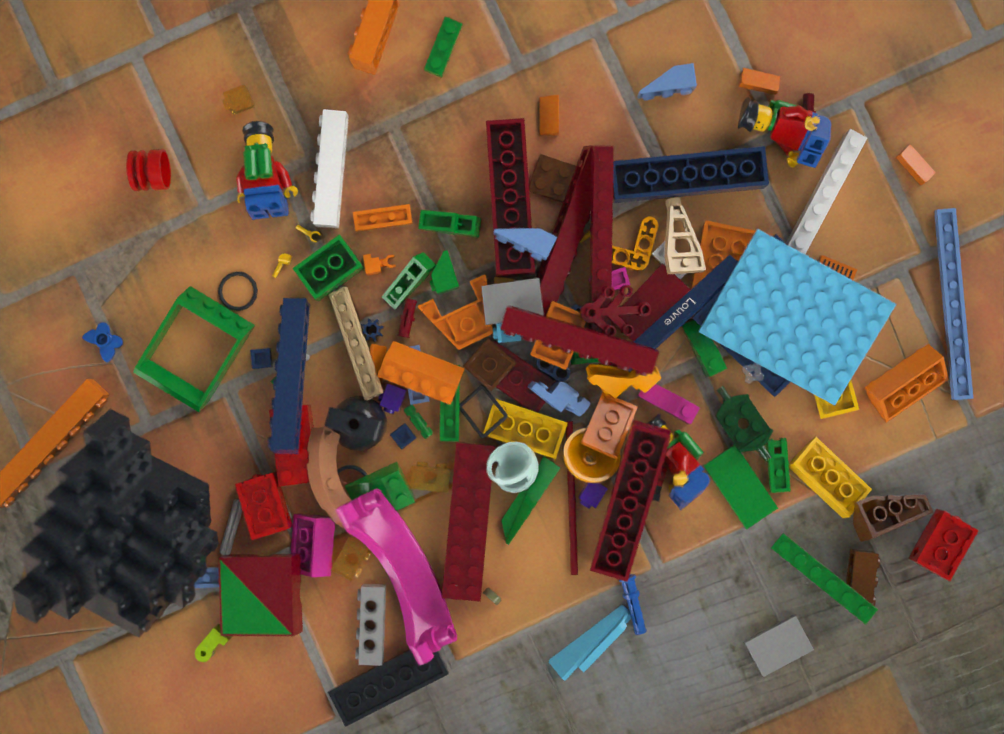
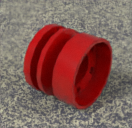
(148, 170)

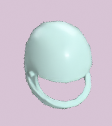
(515, 468)

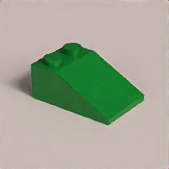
(389, 481)

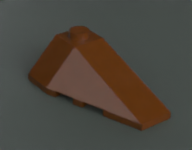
(885, 513)

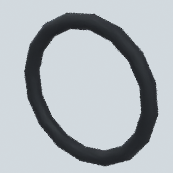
(221, 288)

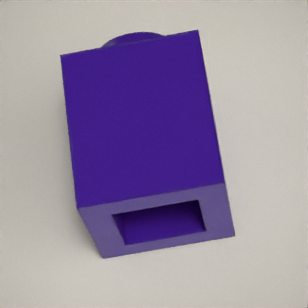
(592, 494)

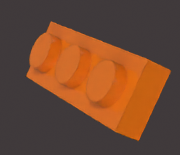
(382, 217)

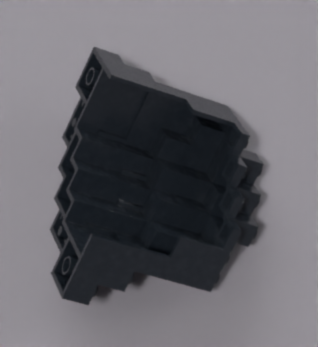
(117, 534)

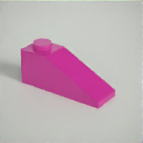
(670, 403)

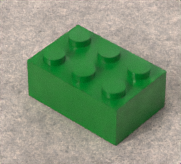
(328, 268)

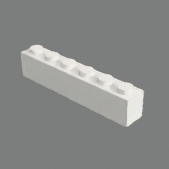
(330, 168)

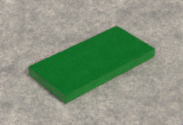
(740, 486)

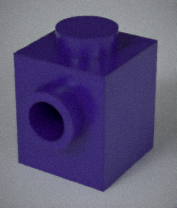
(392, 398)

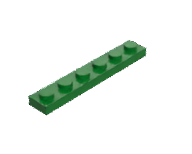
(824, 578)

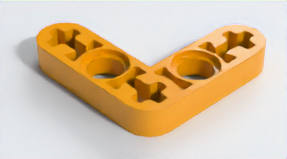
(637, 251)

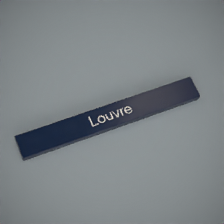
(687, 305)

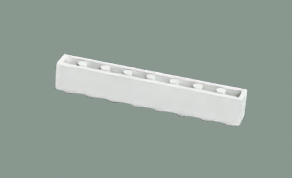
(826, 191)

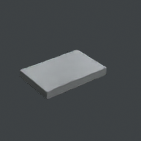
(521, 294)
(778, 645)

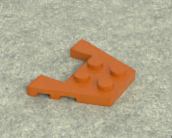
(464, 324)

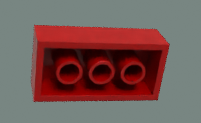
(293, 467)

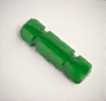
(418, 421)

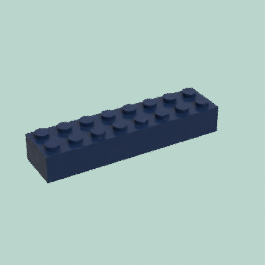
(690, 174)

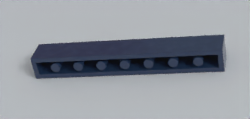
(290, 376)

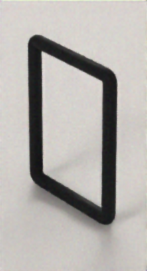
(493, 400)

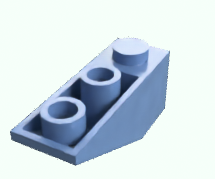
(676, 80)
(532, 240)

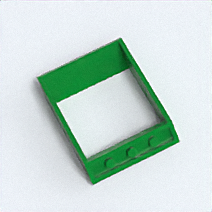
(214, 314)

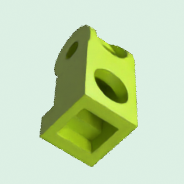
(208, 645)

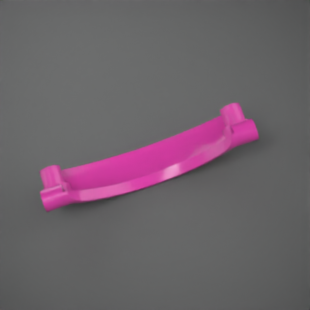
(418, 591)

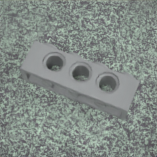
(373, 655)

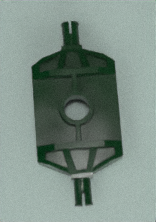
(757, 431)

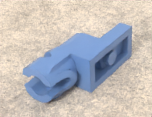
(561, 396)

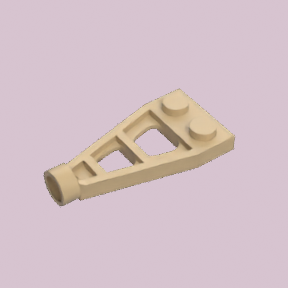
(681, 262)

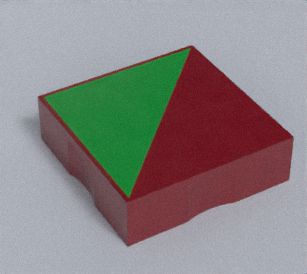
(260, 595)

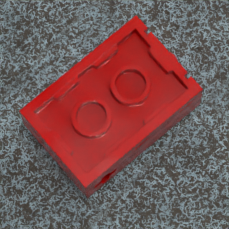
(263, 505)
(943, 544)

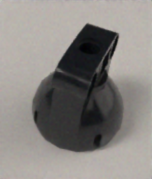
(371, 423)

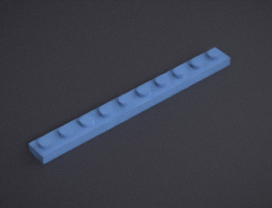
(953, 304)

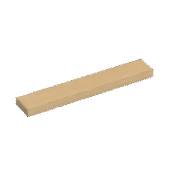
(356, 343)

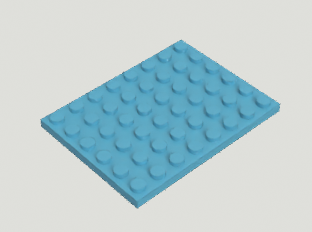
(796, 317)

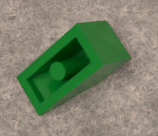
(443, 275)

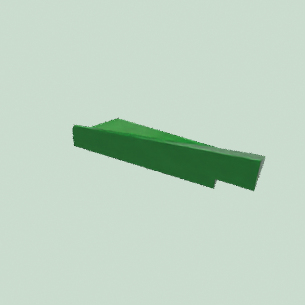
(527, 499)

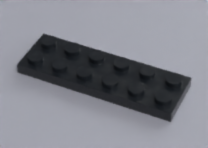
(384, 685)

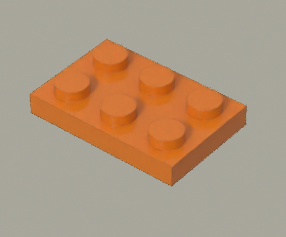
(555, 355)
(609, 425)

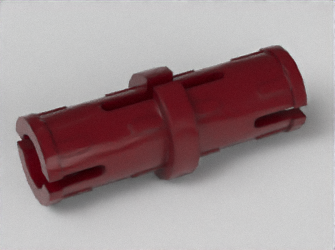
(407, 318)

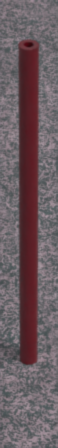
(572, 512)

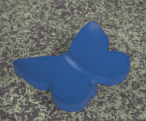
(104, 340)

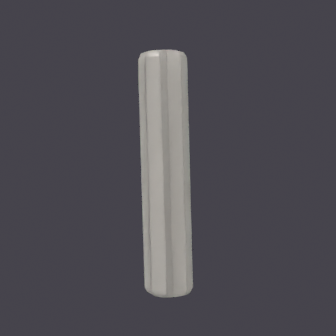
(231, 528)

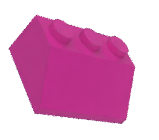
(314, 542)

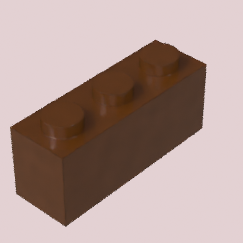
(862, 573)

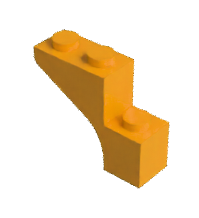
(615, 380)

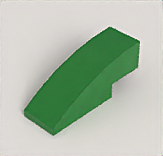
(450, 223)

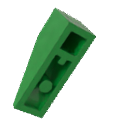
(408, 280)
(704, 350)

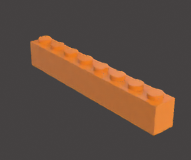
(50, 439)

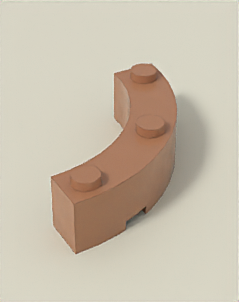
(323, 472)

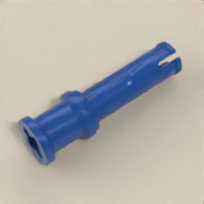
(631, 595)

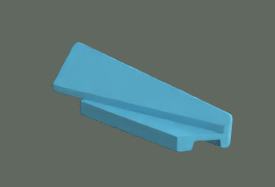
(591, 644)

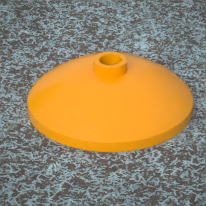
(575, 454)

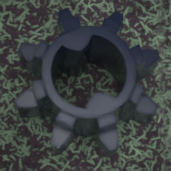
(370, 324)

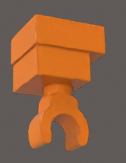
(374, 265)

